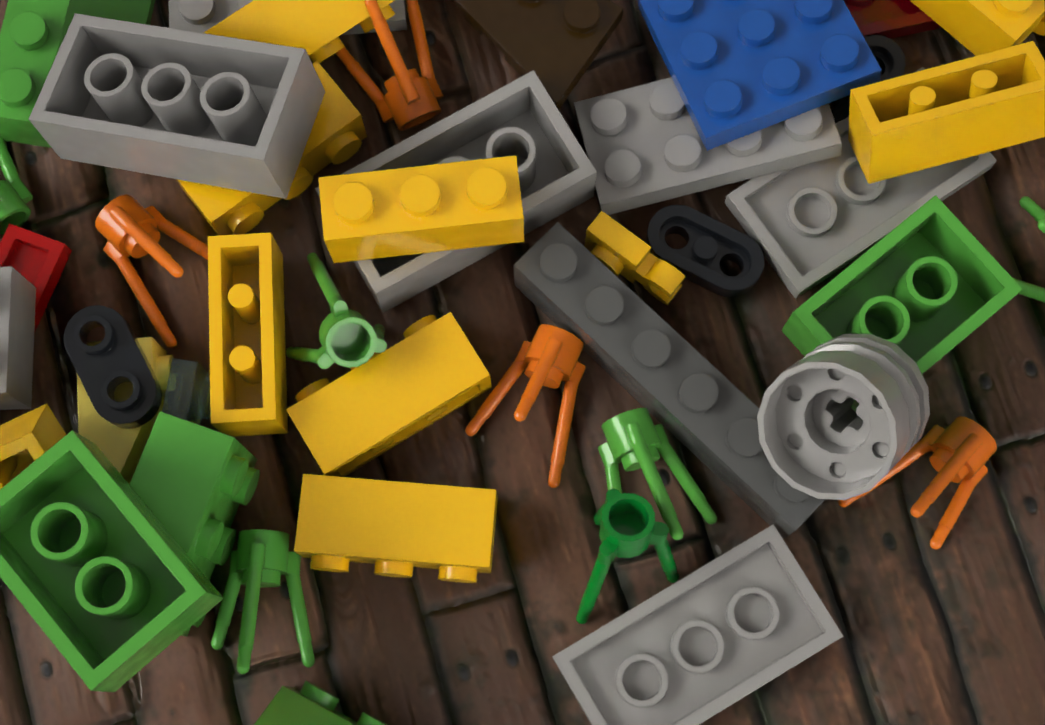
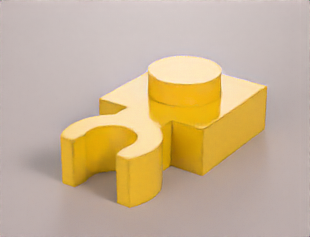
(631, 257)

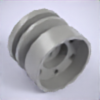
(818, 437)

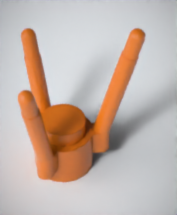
(409, 97)
(135, 232)
(548, 360)
(957, 456)

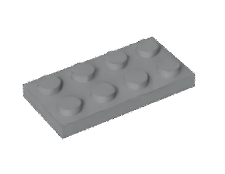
(652, 152)
(828, 215)
(701, 640)

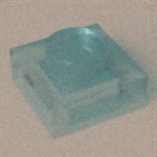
(188, 391)

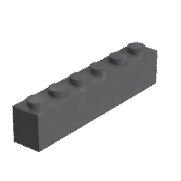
(659, 372)

